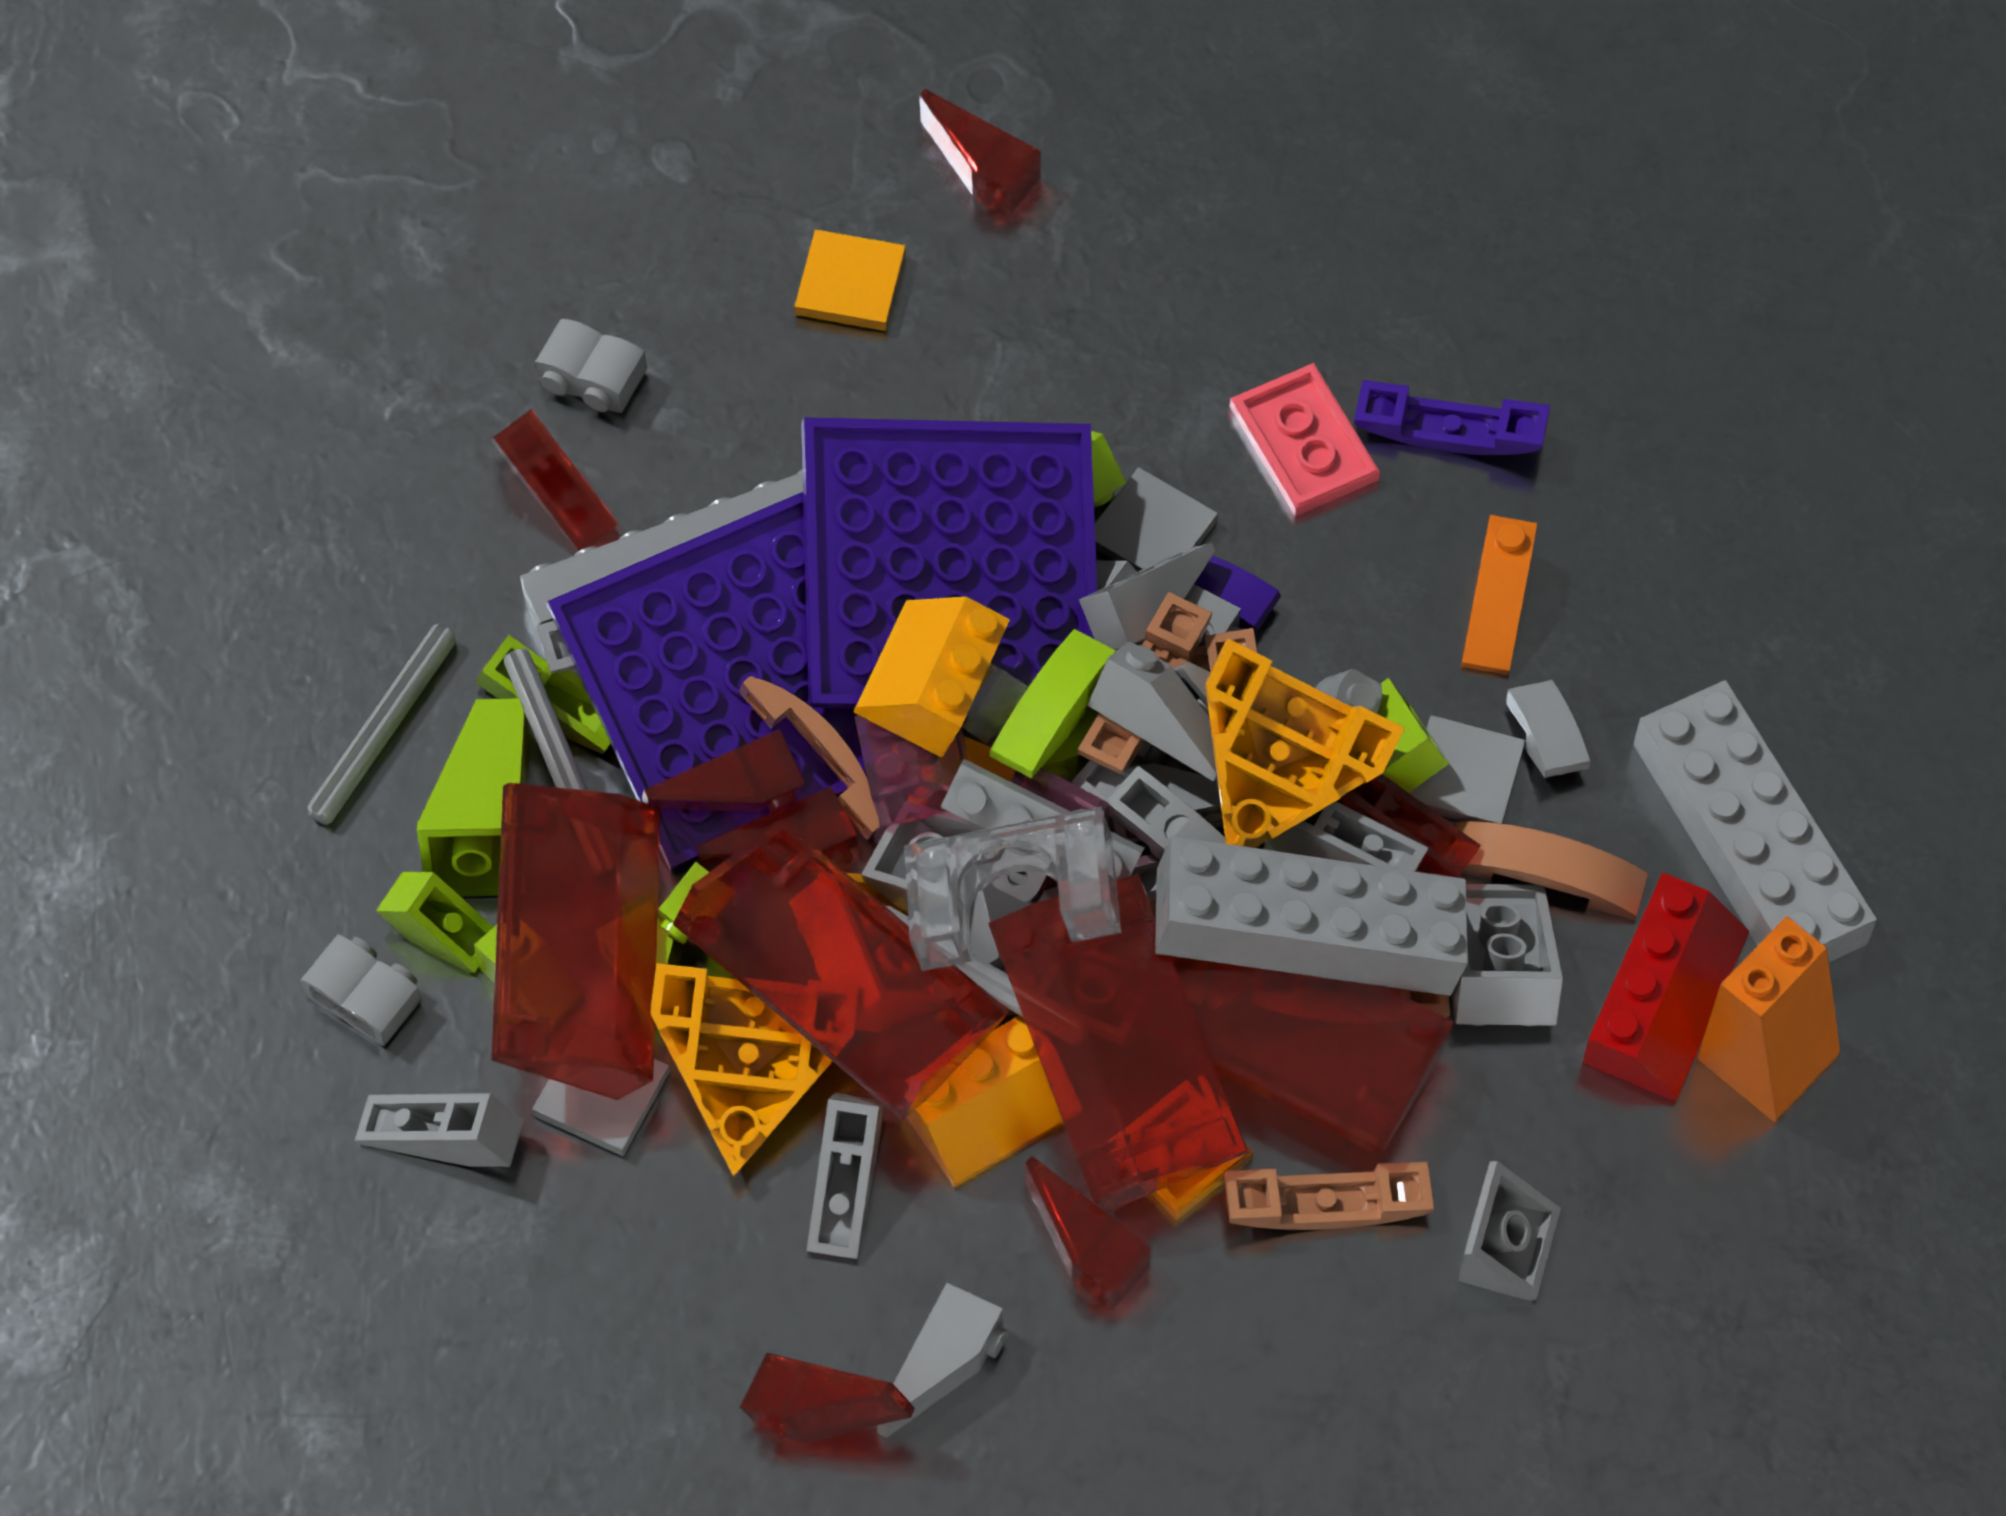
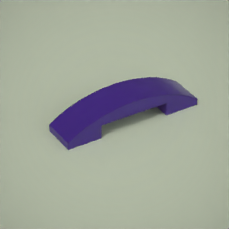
(1448, 425)

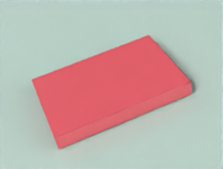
(1304, 439)

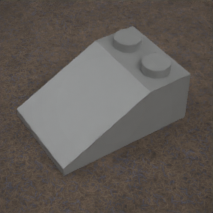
(1511, 958)

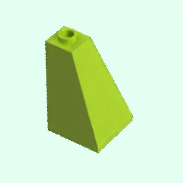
(464, 812)

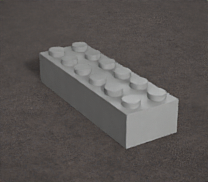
(1750, 821)
(1311, 916)

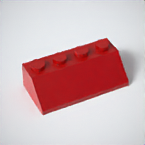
(1666, 988)

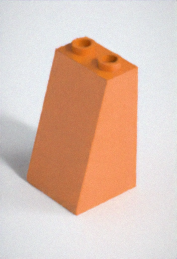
(1774, 1021)

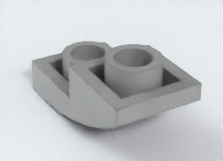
(1550, 728)

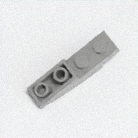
(1145, 806)

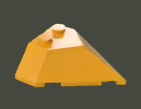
(1285, 746)
(733, 1056)

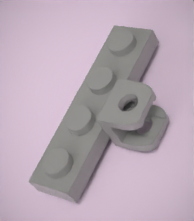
(996, 802)

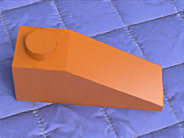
(1499, 595)

